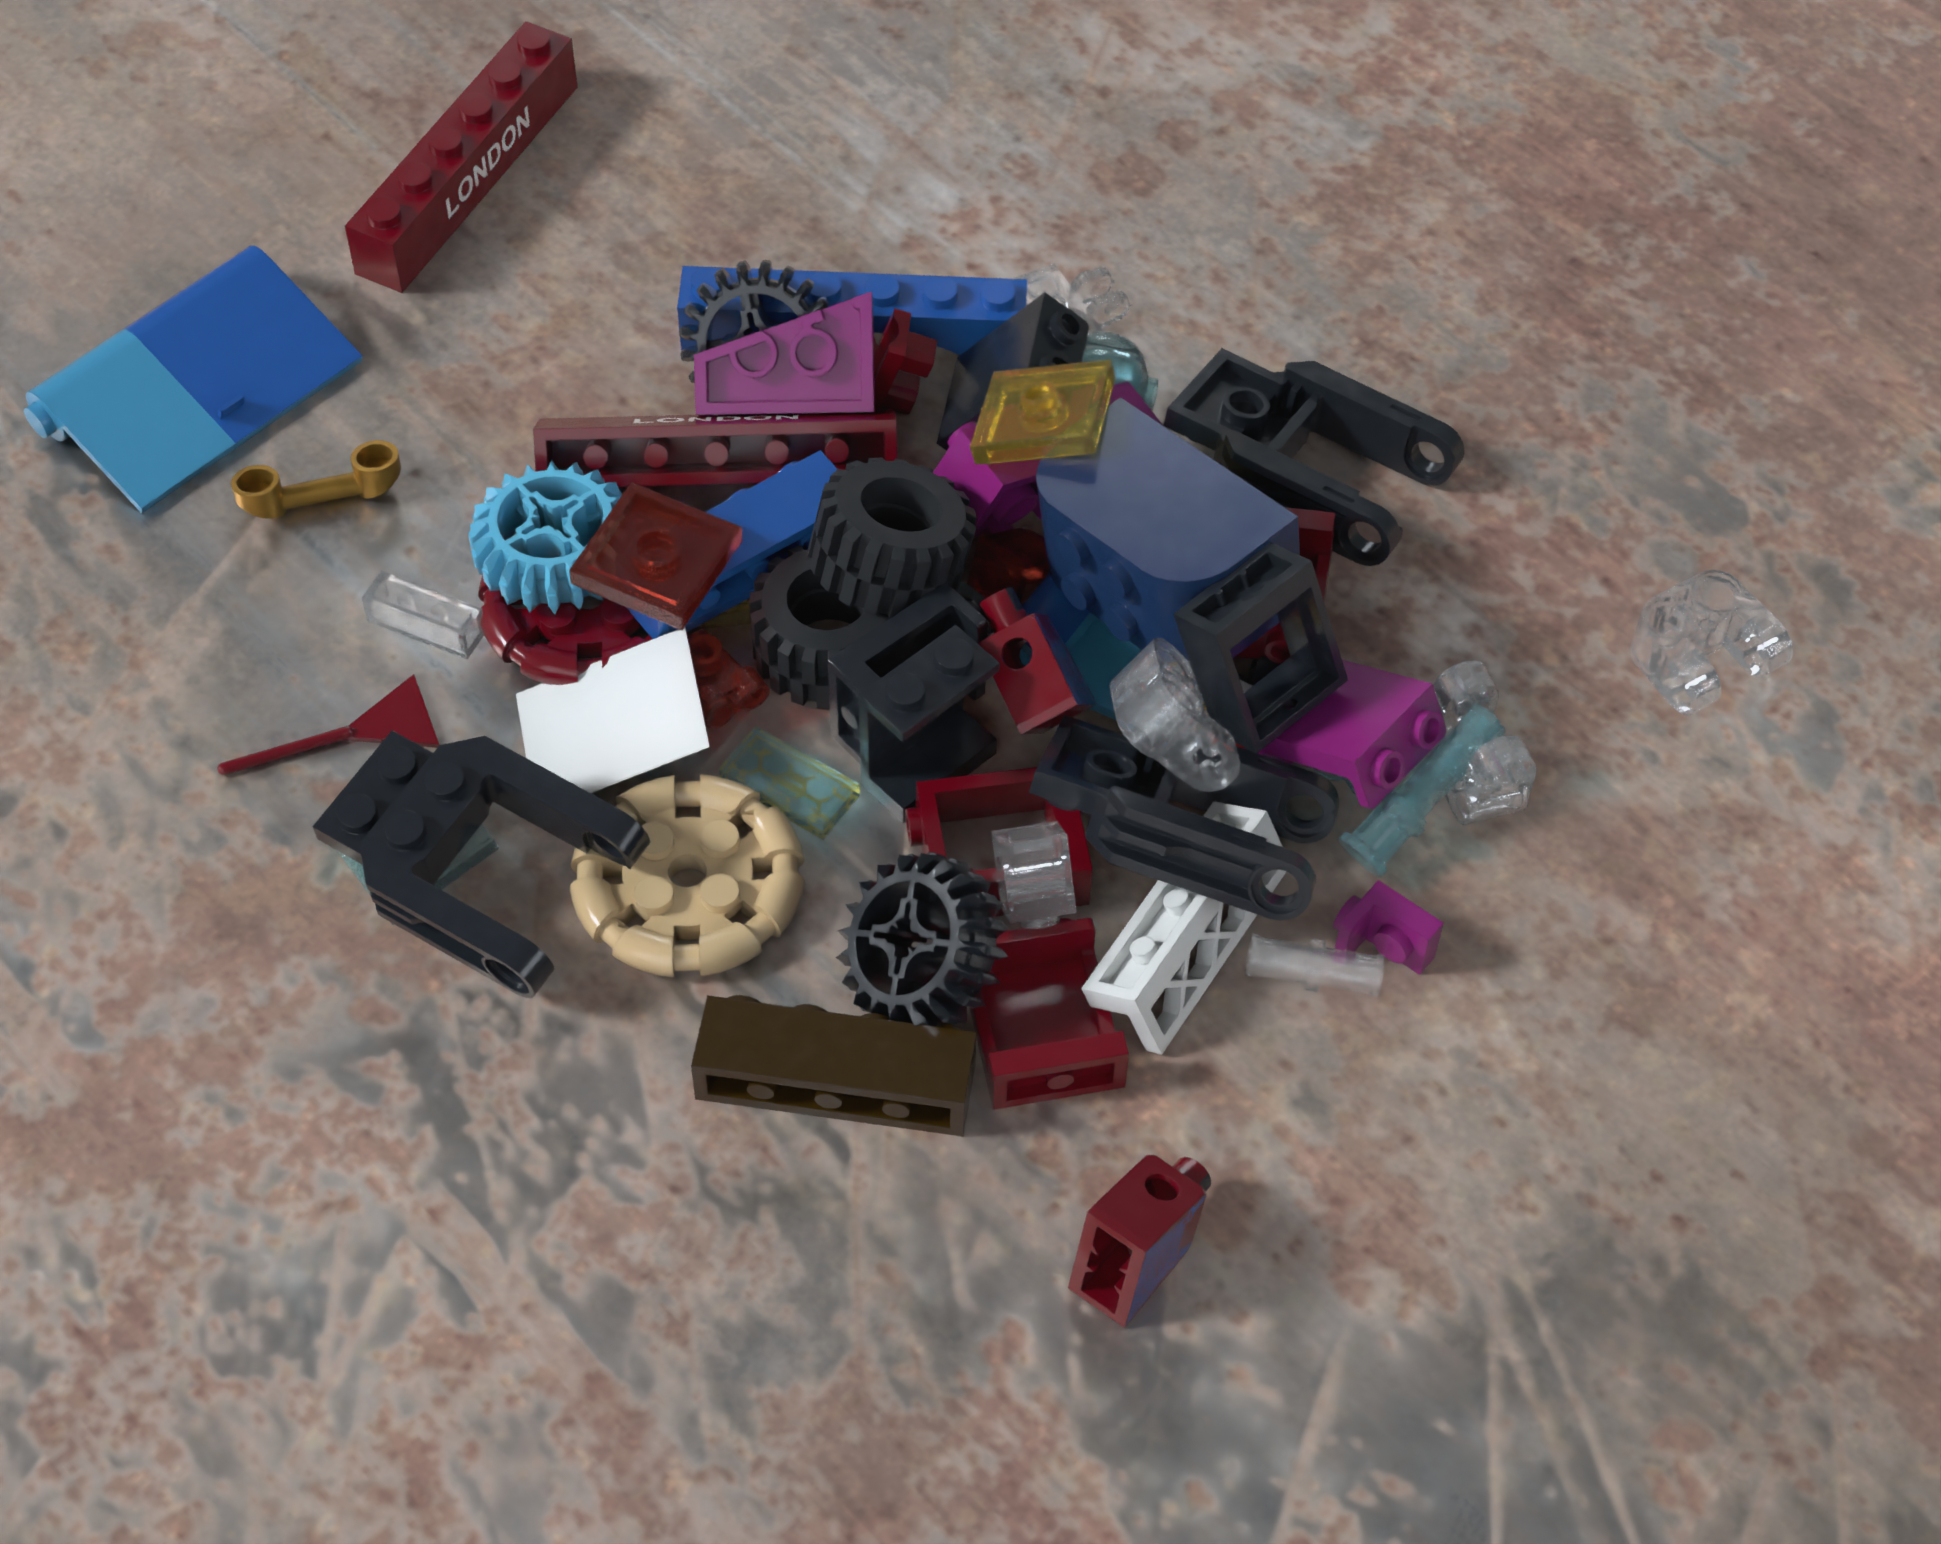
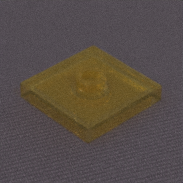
(1043, 412)

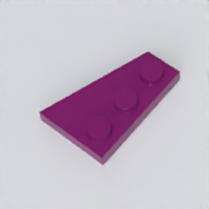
(795, 367)

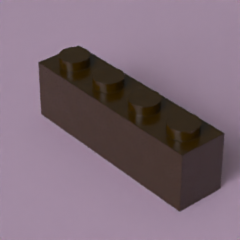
(834, 1064)

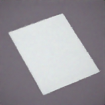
(617, 717)

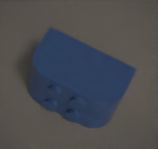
(1150, 527)

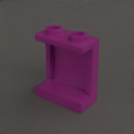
(1366, 731)

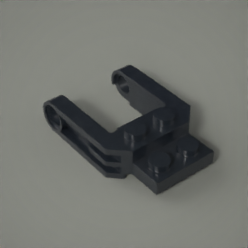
(1265, 417)
(419, 808)
(1141, 832)

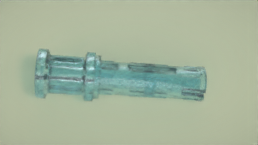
(1404, 810)

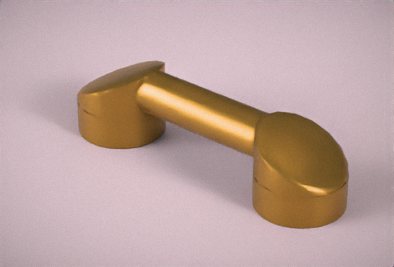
(260, 491)

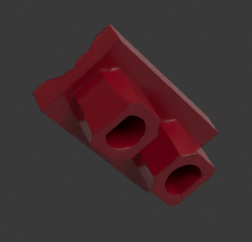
(905, 352)

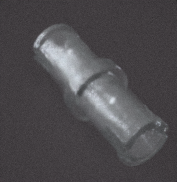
(1314, 965)

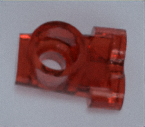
(722, 681)

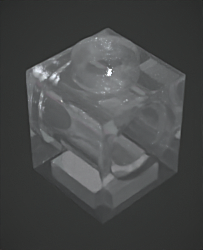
(1034, 874)

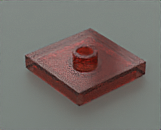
(656, 555)

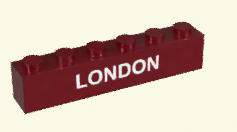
(461, 157)
(710, 446)

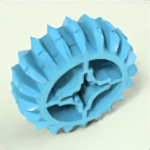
(553, 523)

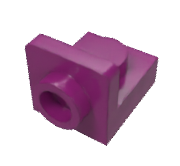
(1392, 924)

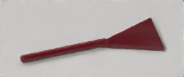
(398, 711)

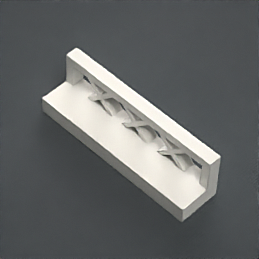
(1158, 941)

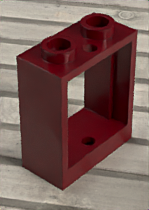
(993, 796)

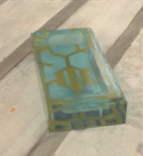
(792, 781)

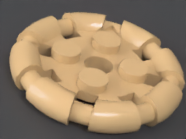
(700, 910)

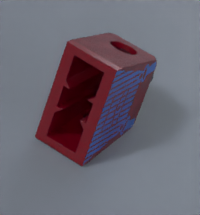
(1049, 683)
(1152, 1214)

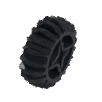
(753, 309)
(914, 903)

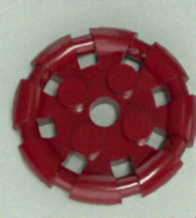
(571, 635)

